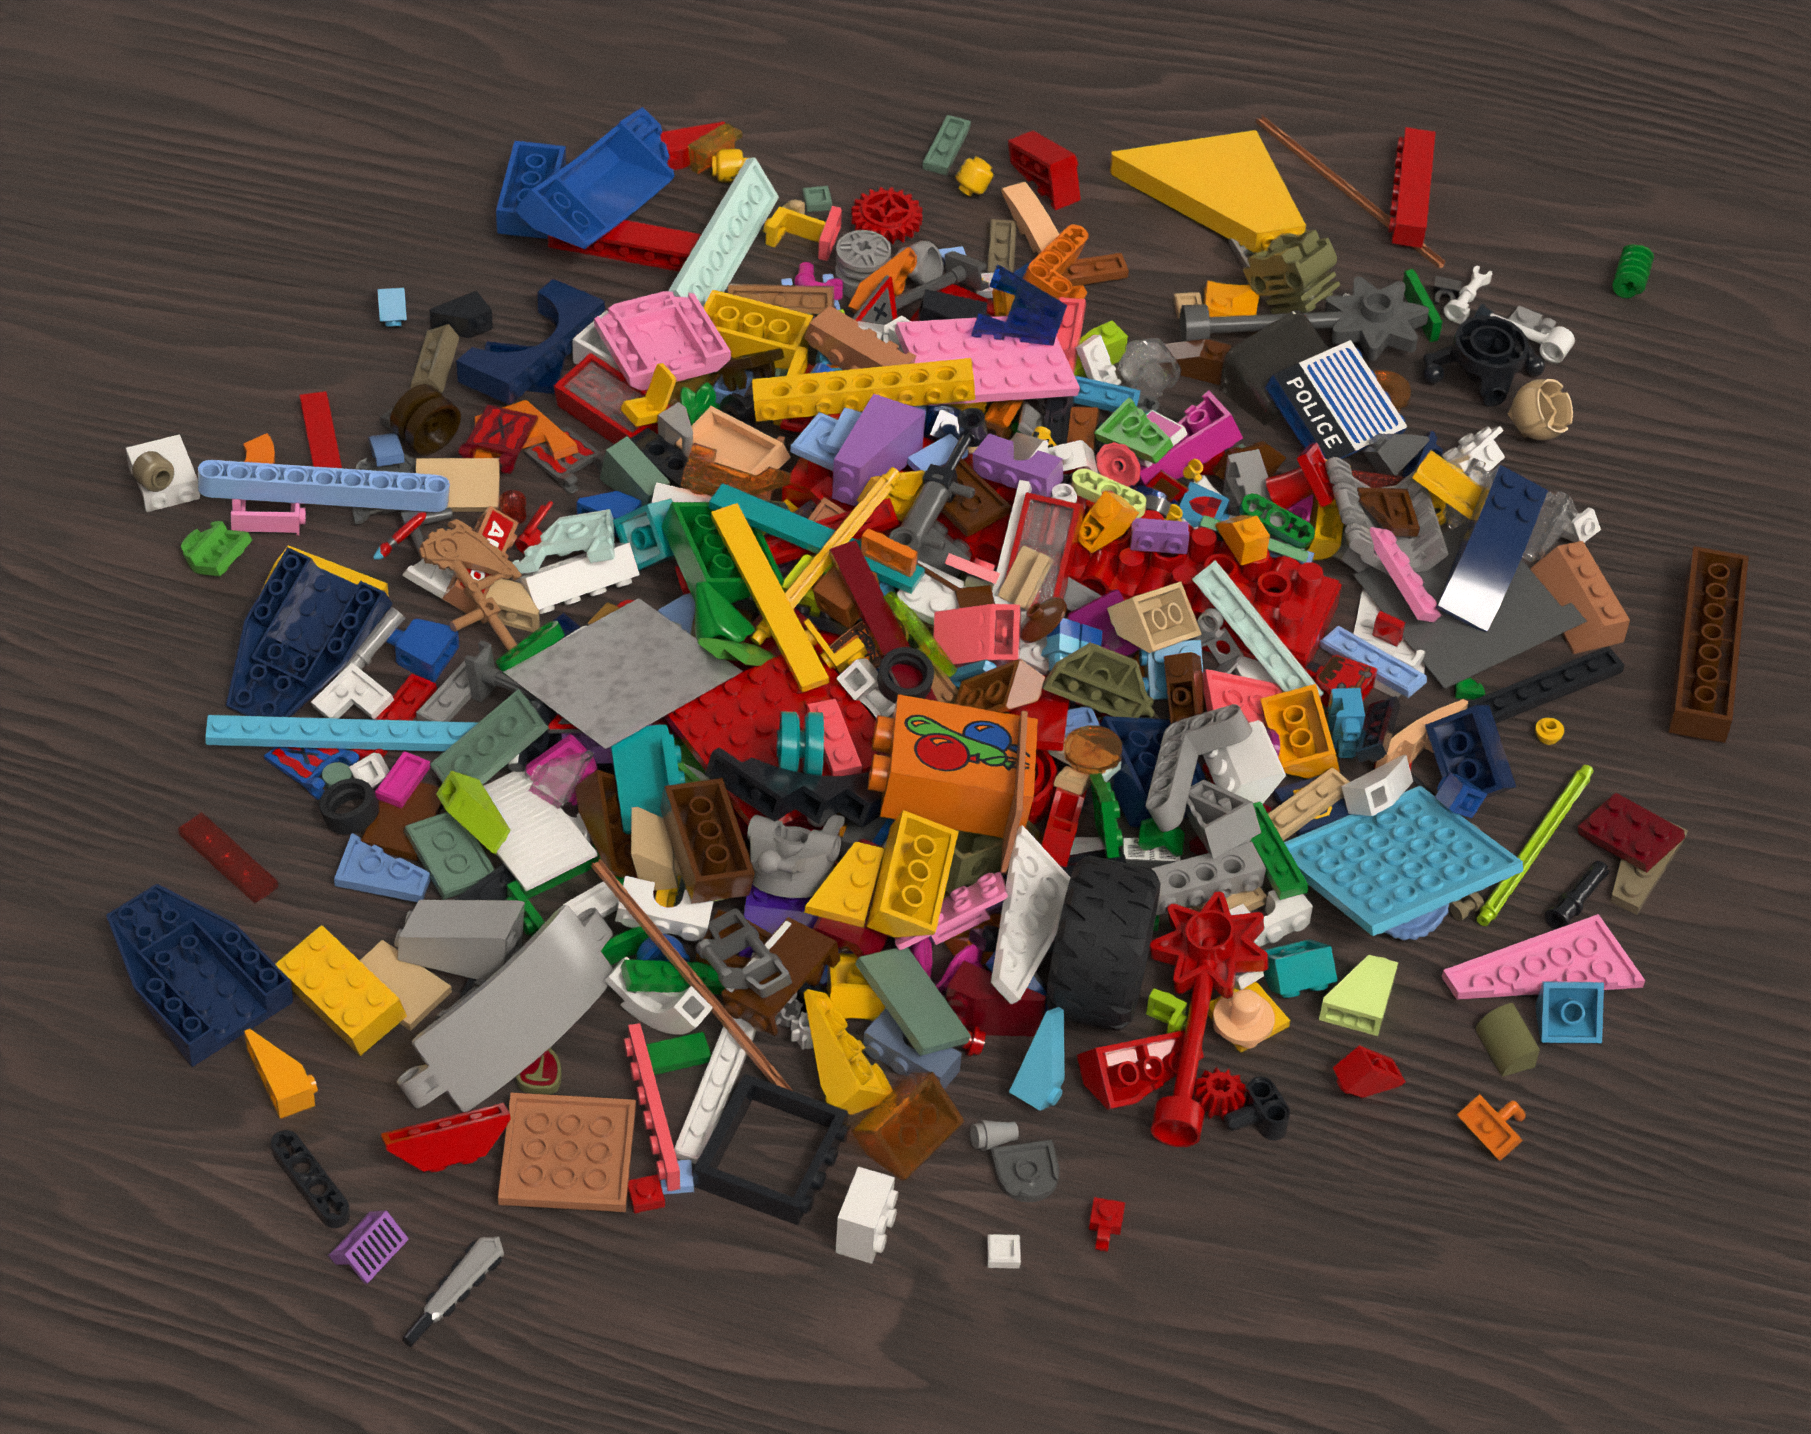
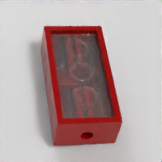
(595, 395)
(1052, 529)

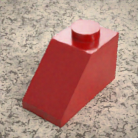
(1367, 1073)

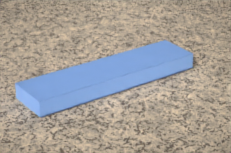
(1390, 670)

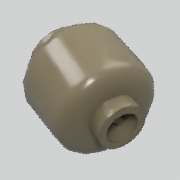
(153, 471)

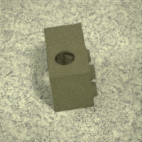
(973, 858)

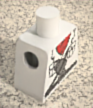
(1075, 456)

